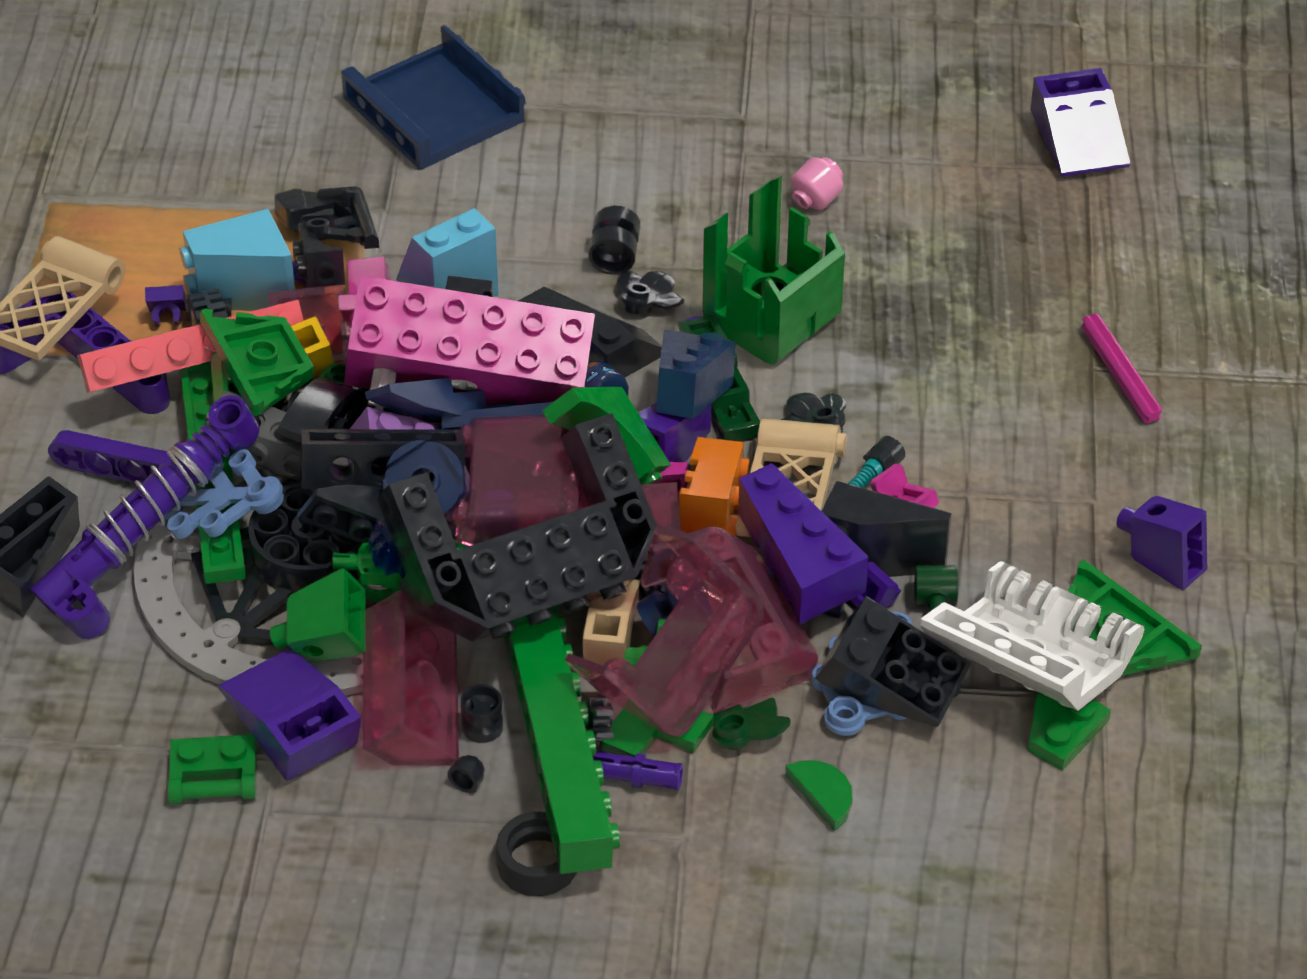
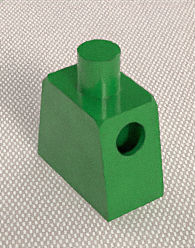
(324, 619)

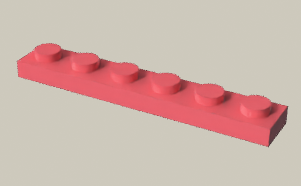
(161, 352)

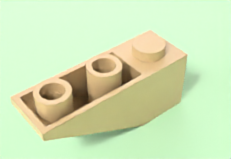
(610, 626)

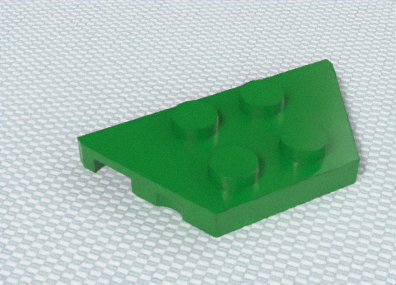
(259, 356)
(1161, 641)

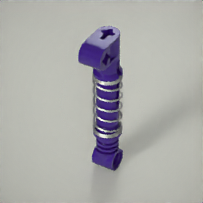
(105, 545)

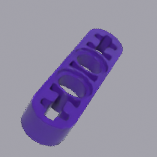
(80, 451)

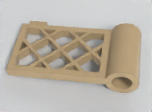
(74, 269)
(797, 446)

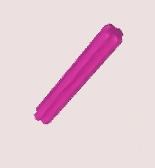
(1121, 368)

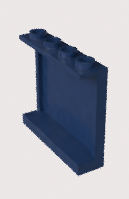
(436, 101)

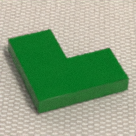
(636, 736)

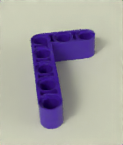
(88, 335)

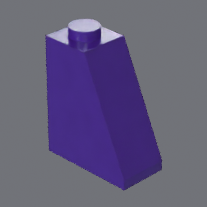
(675, 433)

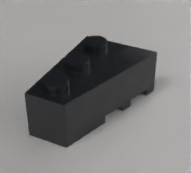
(33, 540)

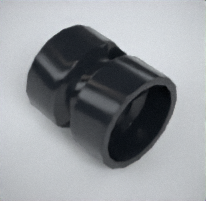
(614, 240)

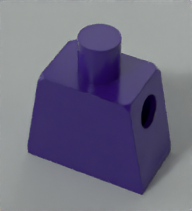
(1168, 539)

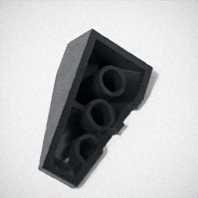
(612, 340)

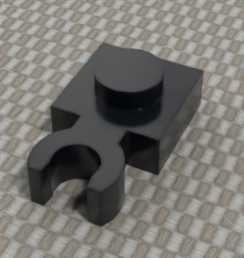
(599, 714)

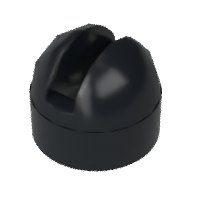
(466, 773)

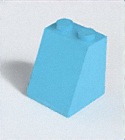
(453, 248)
(240, 258)

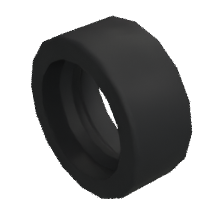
(518, 877)

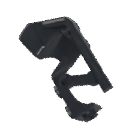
(323, 215)

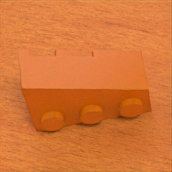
(713, 485)

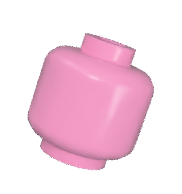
(816, 183)

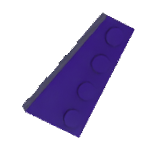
(800, 544)

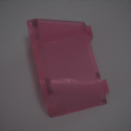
(515, 476)

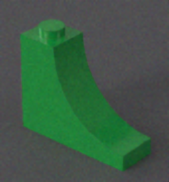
(593, 402)

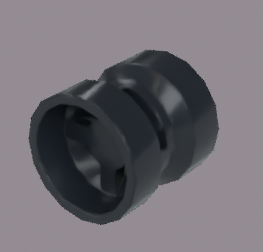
(481, 713)

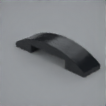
(317, 407)

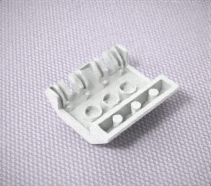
(1040, 644)

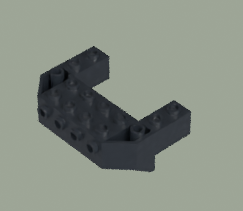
(535, 568)

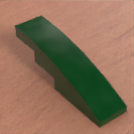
(733, 409)

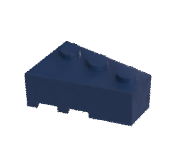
(693, 372)

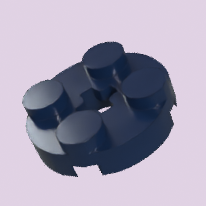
(433, 459)

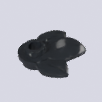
(643, 292)
(811, 408)

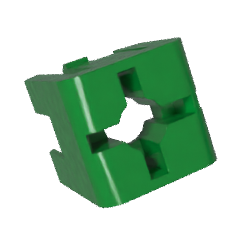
(757, 299)

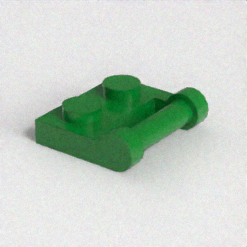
(214, 760)

